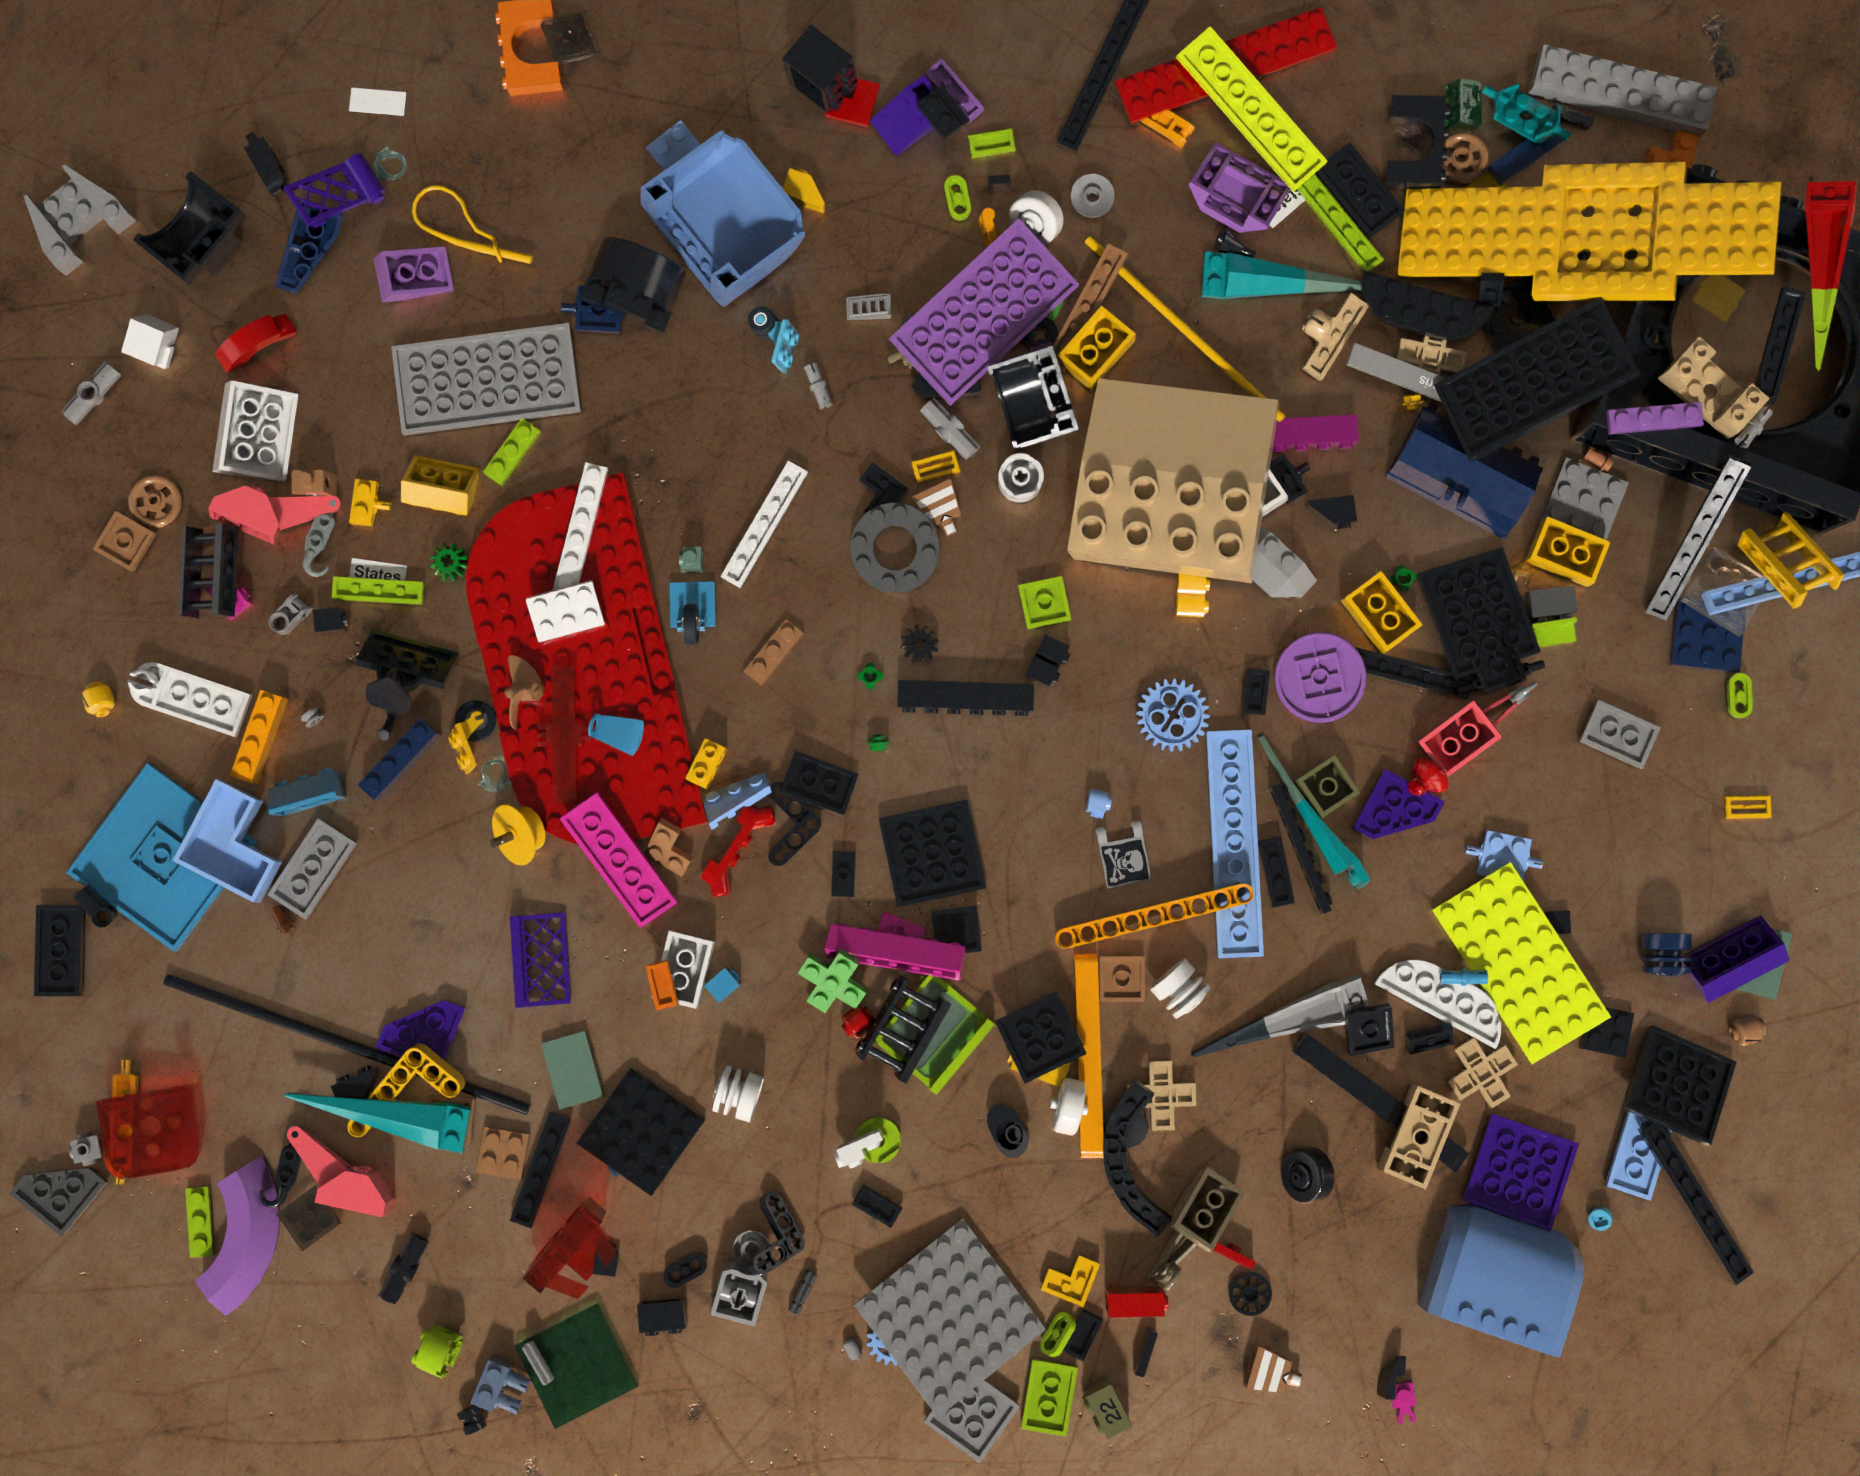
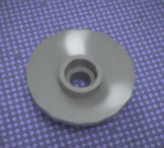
(1092, 185)

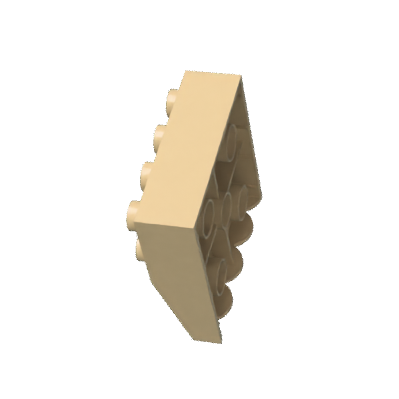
(1173, 480)

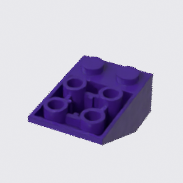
(901, 121)

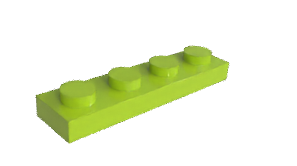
(378, 590)

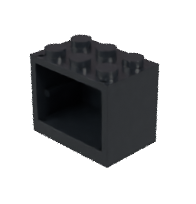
(820, 69)

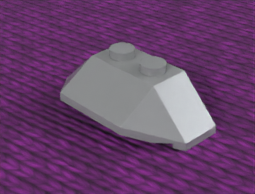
(1279, 569)

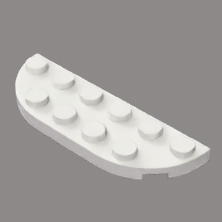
(1462, 1006)

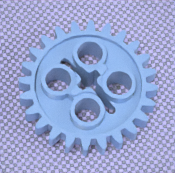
(1155, 704)

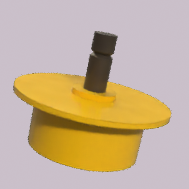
(517, 833)

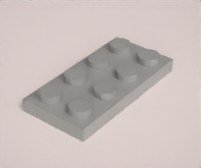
(312, 868)

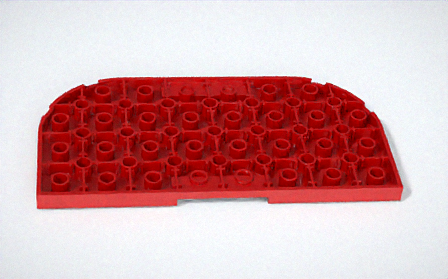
(618, 665)

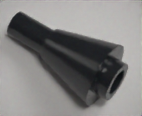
(1230, 243)

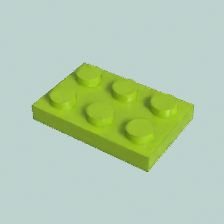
(1049, 1397)

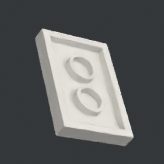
(565, 611)

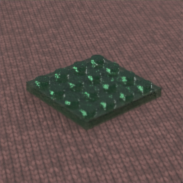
(584, 1365)

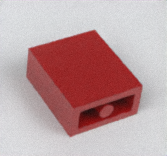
(1135, 1301)

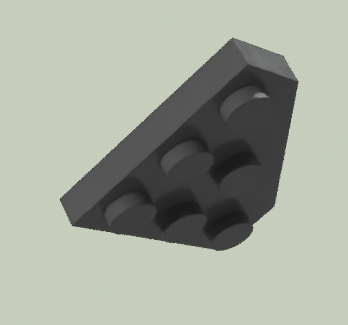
(59, 1196)

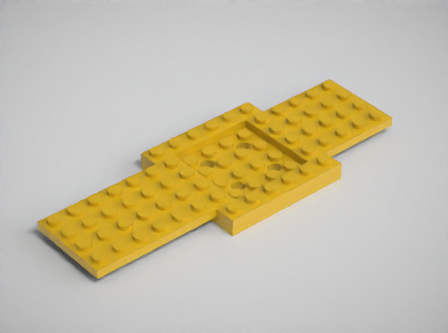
(1543, 231)

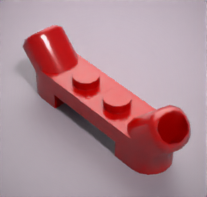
(716, 873)

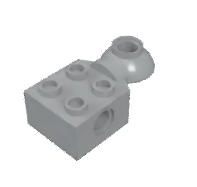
(737, 1290)

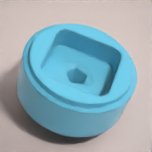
(1600, 1218)

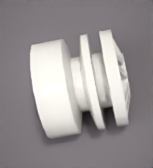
(1180, 988)
(737, 1093)

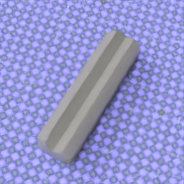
(537, 1362)

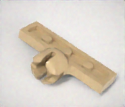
(1331, 334)

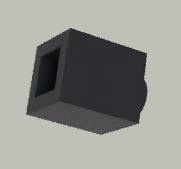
(330, 620)

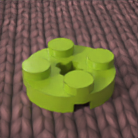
(890, 1142)

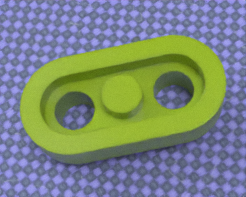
(958, 198)
(1742, 696)
(1058, 1334)

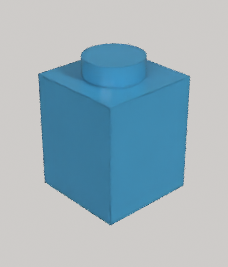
(723, 984)

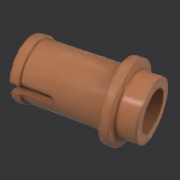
(1599, 458)

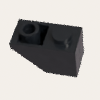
(357, 1086)

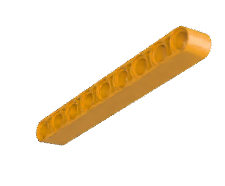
(1164, 909)
(1089, 1065)

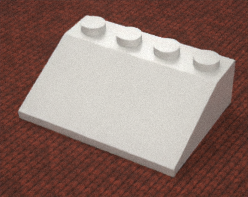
(255, 432)

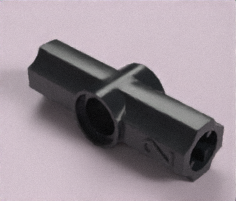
(403, 1268)

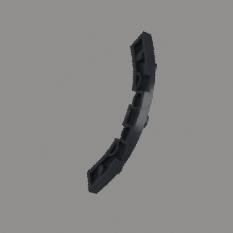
(1117, 1164)

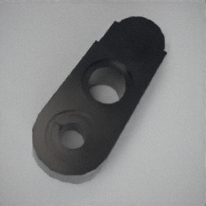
(266, 164)

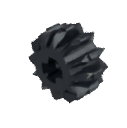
(913, 640)

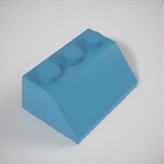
(305, 792)

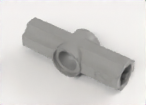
(101, 382)
(949, 428)

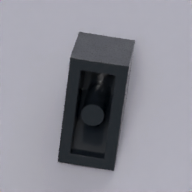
(1334, 511)

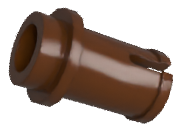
(281, 918)

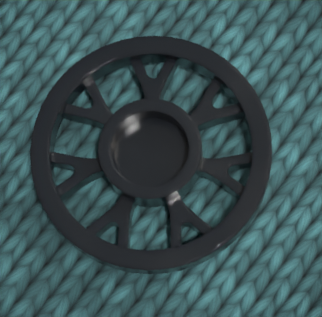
(1250, 1293)

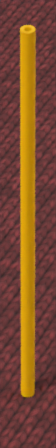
(1183, 327)

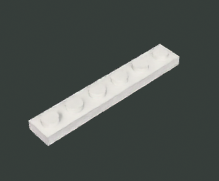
(764, 524)
(581, 526)

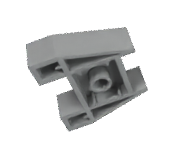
(71, 214)

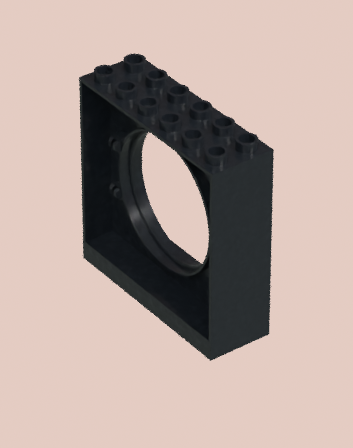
(1794, 469)

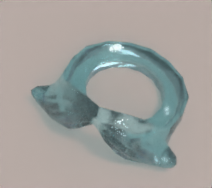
(386, 153)
(485, 781)

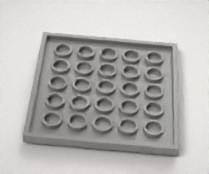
(949, 1317)

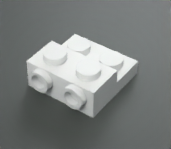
(853, 1151)

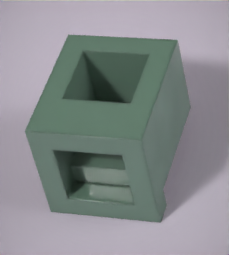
(691, 560)

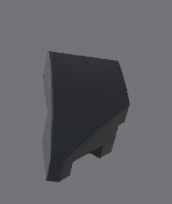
(1388, 1376)

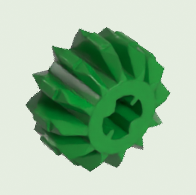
(440, 566)

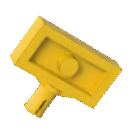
(366, 503)

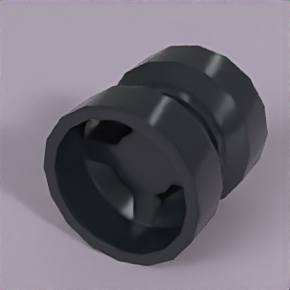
(471, 1419)

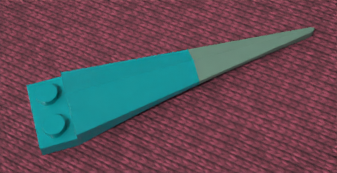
(1242, 276)
(1335, 852)

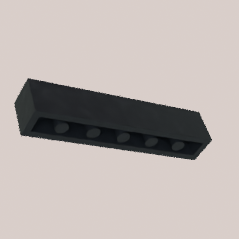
(965, 696)

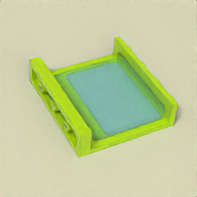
(953, 1041)

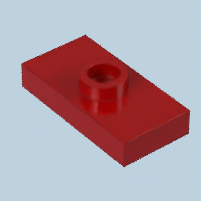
(1234, 1253)

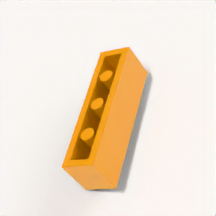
(259, 737)

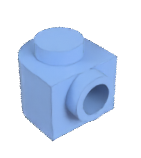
(1098, 803)

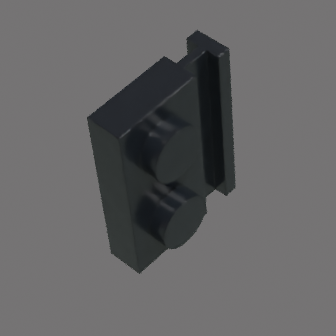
(942, 113)

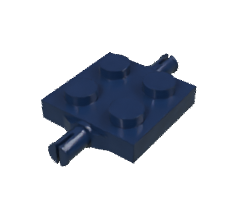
(592, 318)

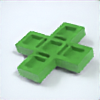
(833, 980)

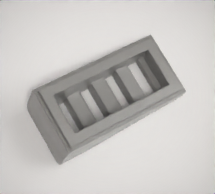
(877, 298)

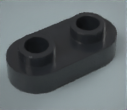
(685, 1269)

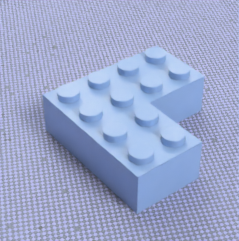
(216, 846)

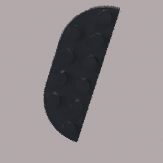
(1422, 308)

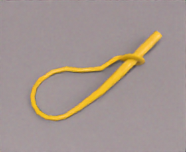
(494, 250)

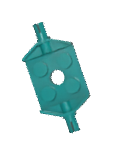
(1512, 103)

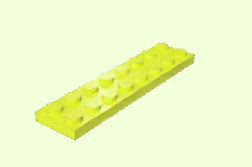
(1251, 109)

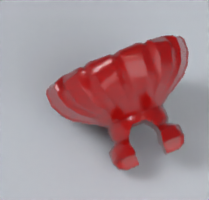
(1427, 777)

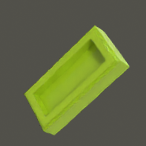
(991, 143)

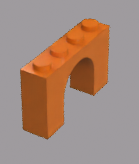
(521, 77)

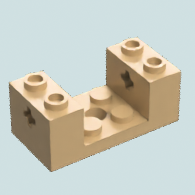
(1731, 404)
(1425, 1113)

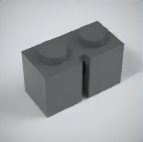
(1551, 602)

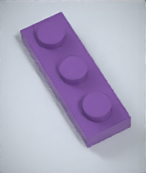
(941, 74)

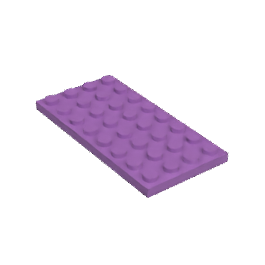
(984, 311)

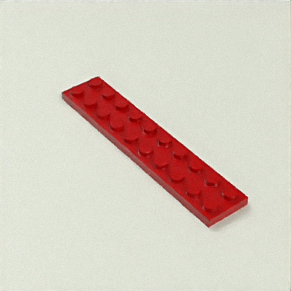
(1260, 51)

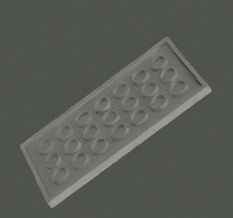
(486, 379)

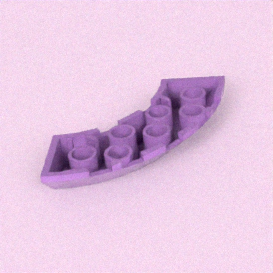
(248, 1238)

